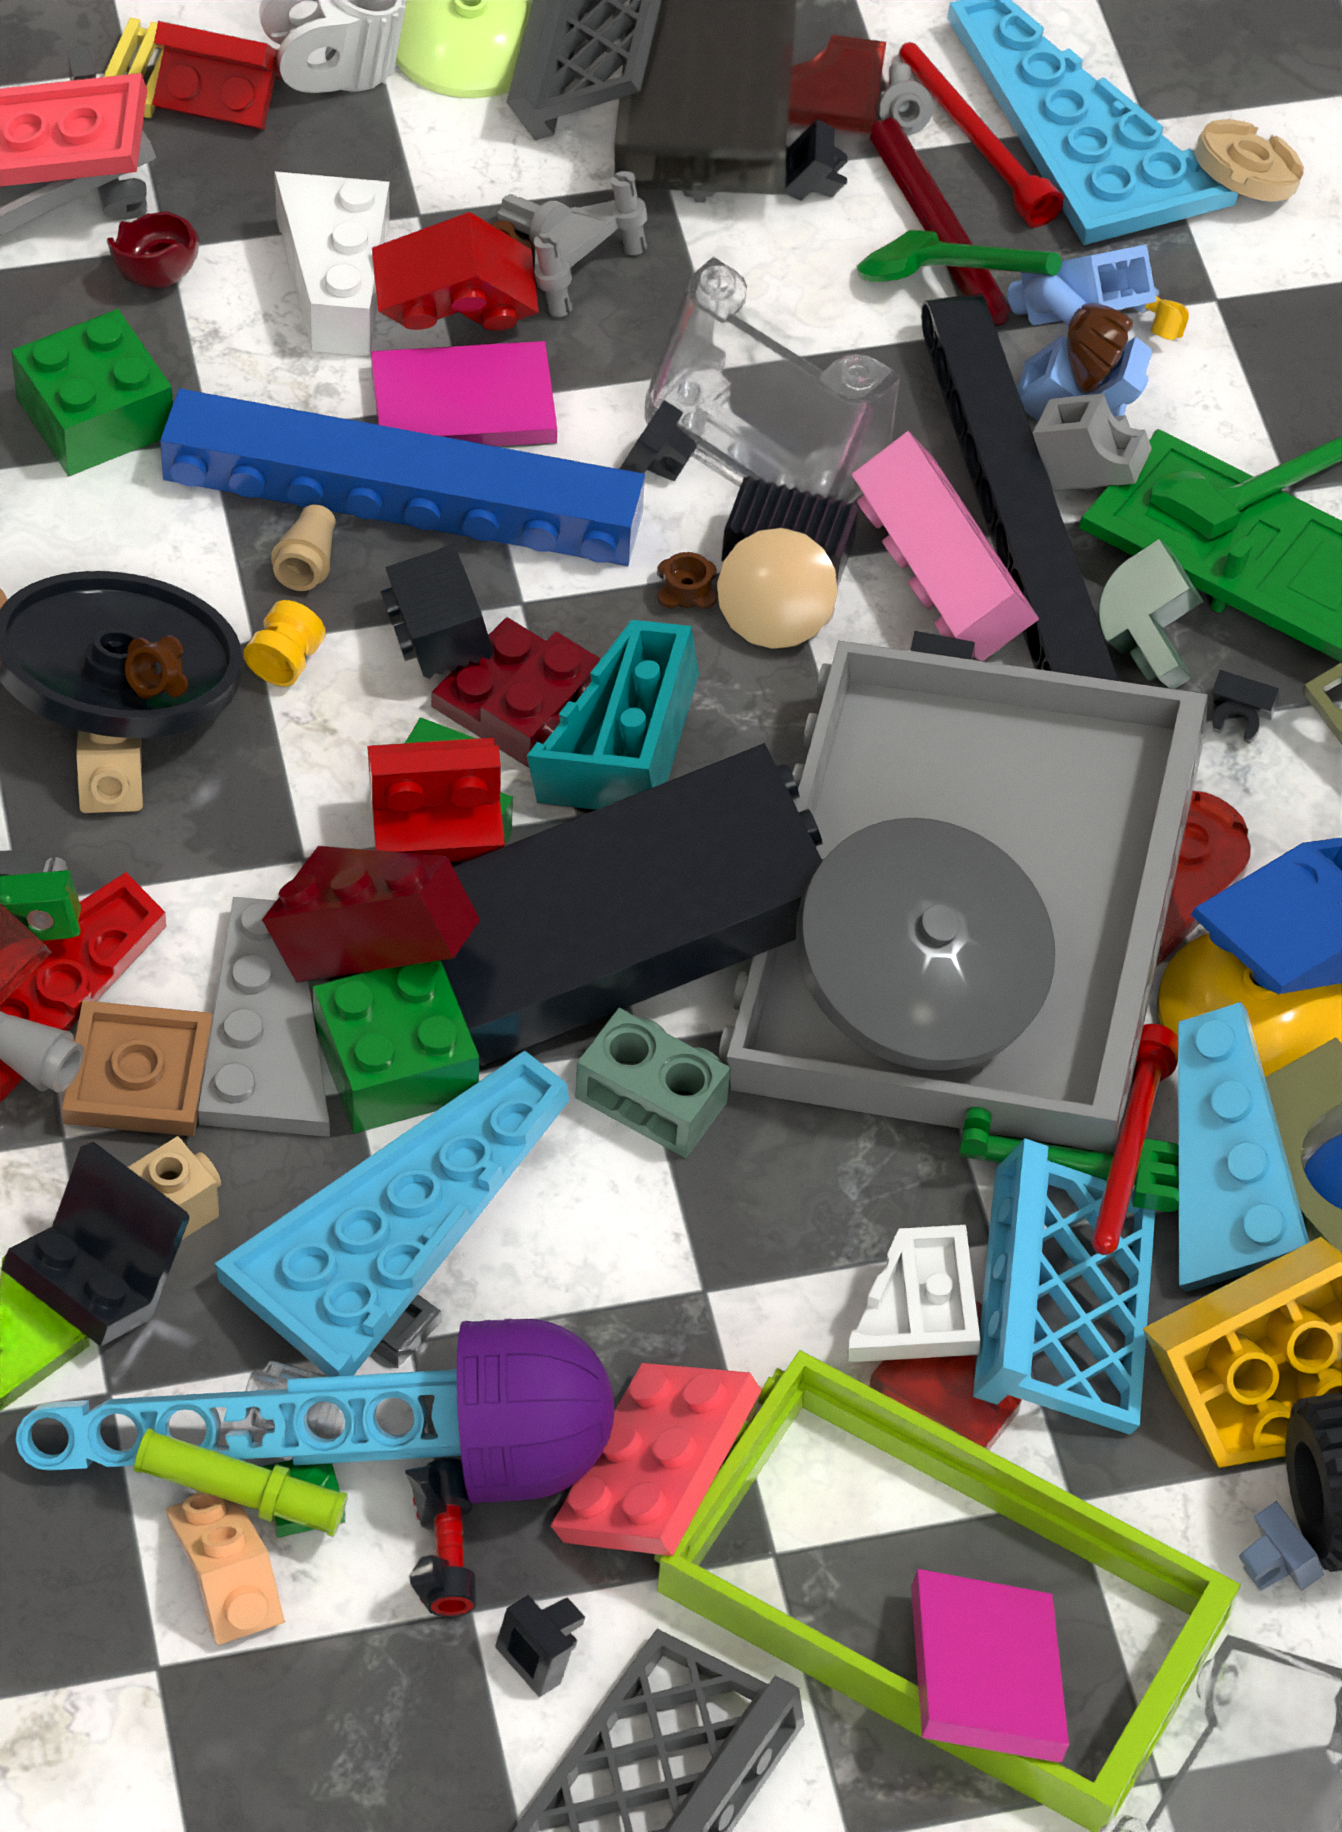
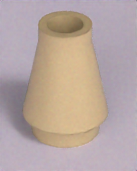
(305, 550)

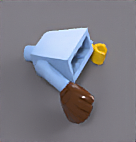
(1088, 299)

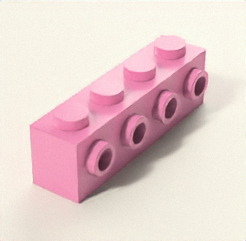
(942, 546)

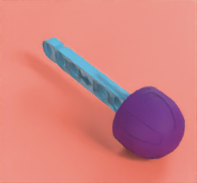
(519, 1410)

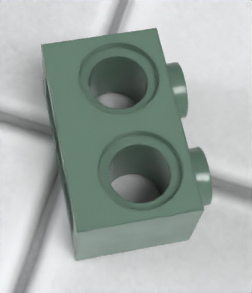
(644, 1092)

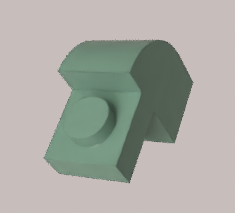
(1141, 601)

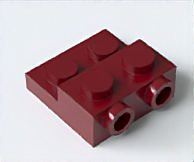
(518, 689)

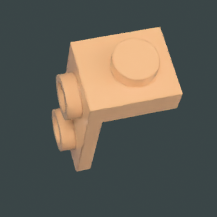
(229, 1566)

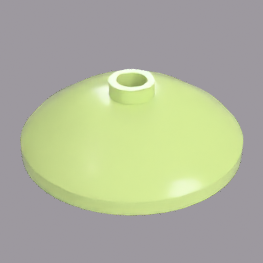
(462, 45)

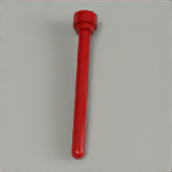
(1033, 196)
(1154, 1062)

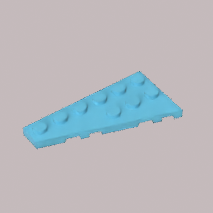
(1083, 131)
(369, 1242)

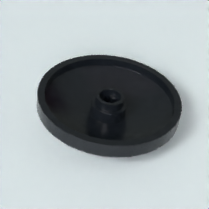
(70, 644)

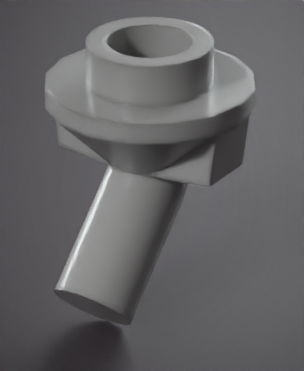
(905, 100)

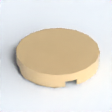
(1248, 162)

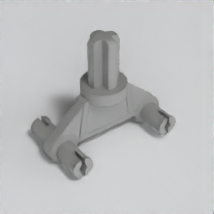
(568, 234)

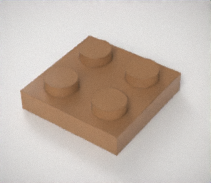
(138, 1068)

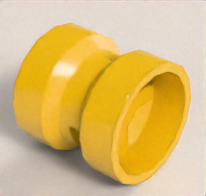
(281, 648)

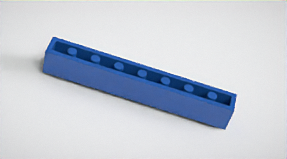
(403, 477)

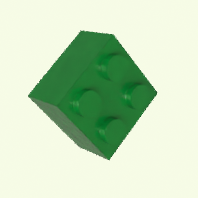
(92, 391)
(394, 1043)

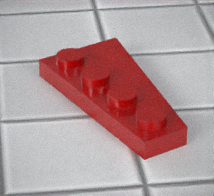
(115, 930)

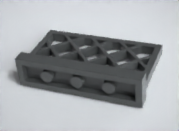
(548, 64)
(715, 1796)

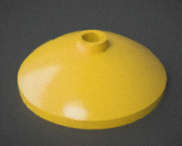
(1283, 1025)

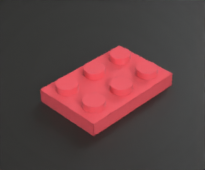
(71, 129)
(658, 1459)

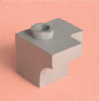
(1088, 445)

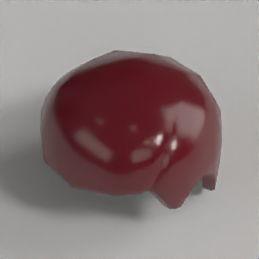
(155, 249)

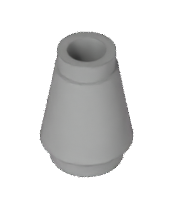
(39, 1052)

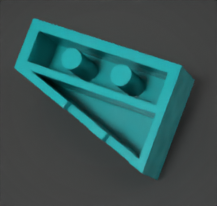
(623, 724)

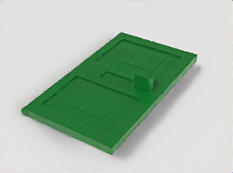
(1273, 566)

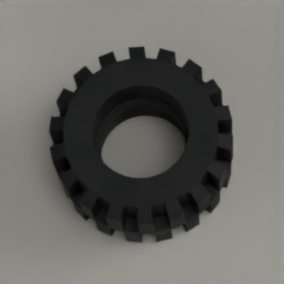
(1316, 1474)

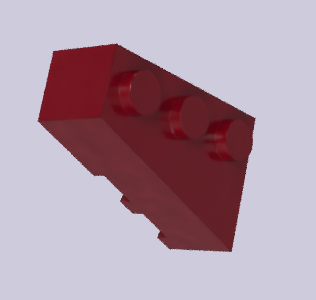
(369, 912)

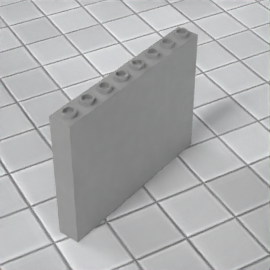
(1068, 780)

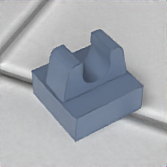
(1280, 1552)

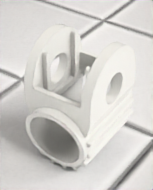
(360, 31)

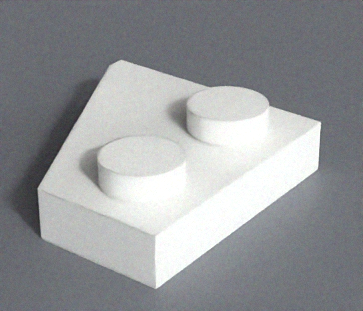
(920, 1300)

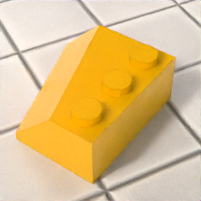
(1255, 1351)

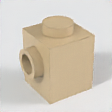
(185, 1179)

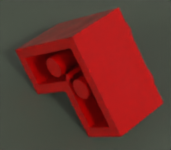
(455, 269)

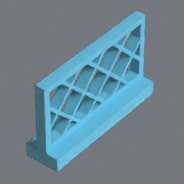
(1012, 1291)

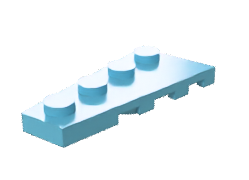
(1232, 1162)

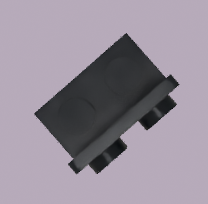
(105, 1249)

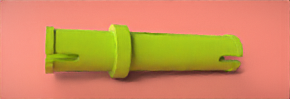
(241, 1482)

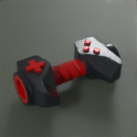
(441, 1503)

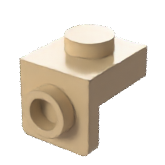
(109, 773)

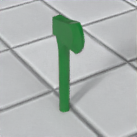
(922, 248)
(1216, 511)

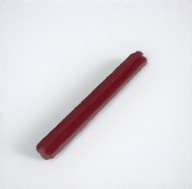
(933, 210)

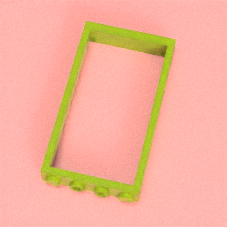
(1001, 1487)

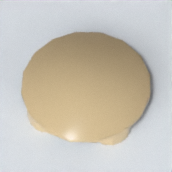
(777, 588)

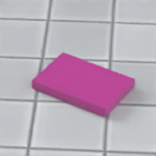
(468, 392)
(988, 1666)

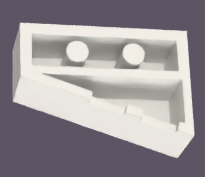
(329, 245)

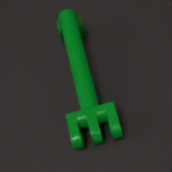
(1155, 1178)

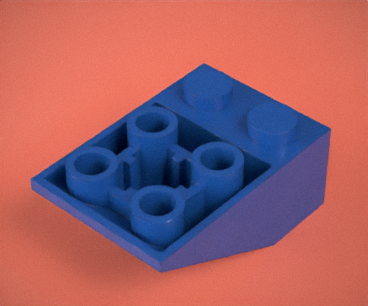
(1284, 918)

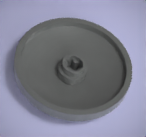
(925, 943)

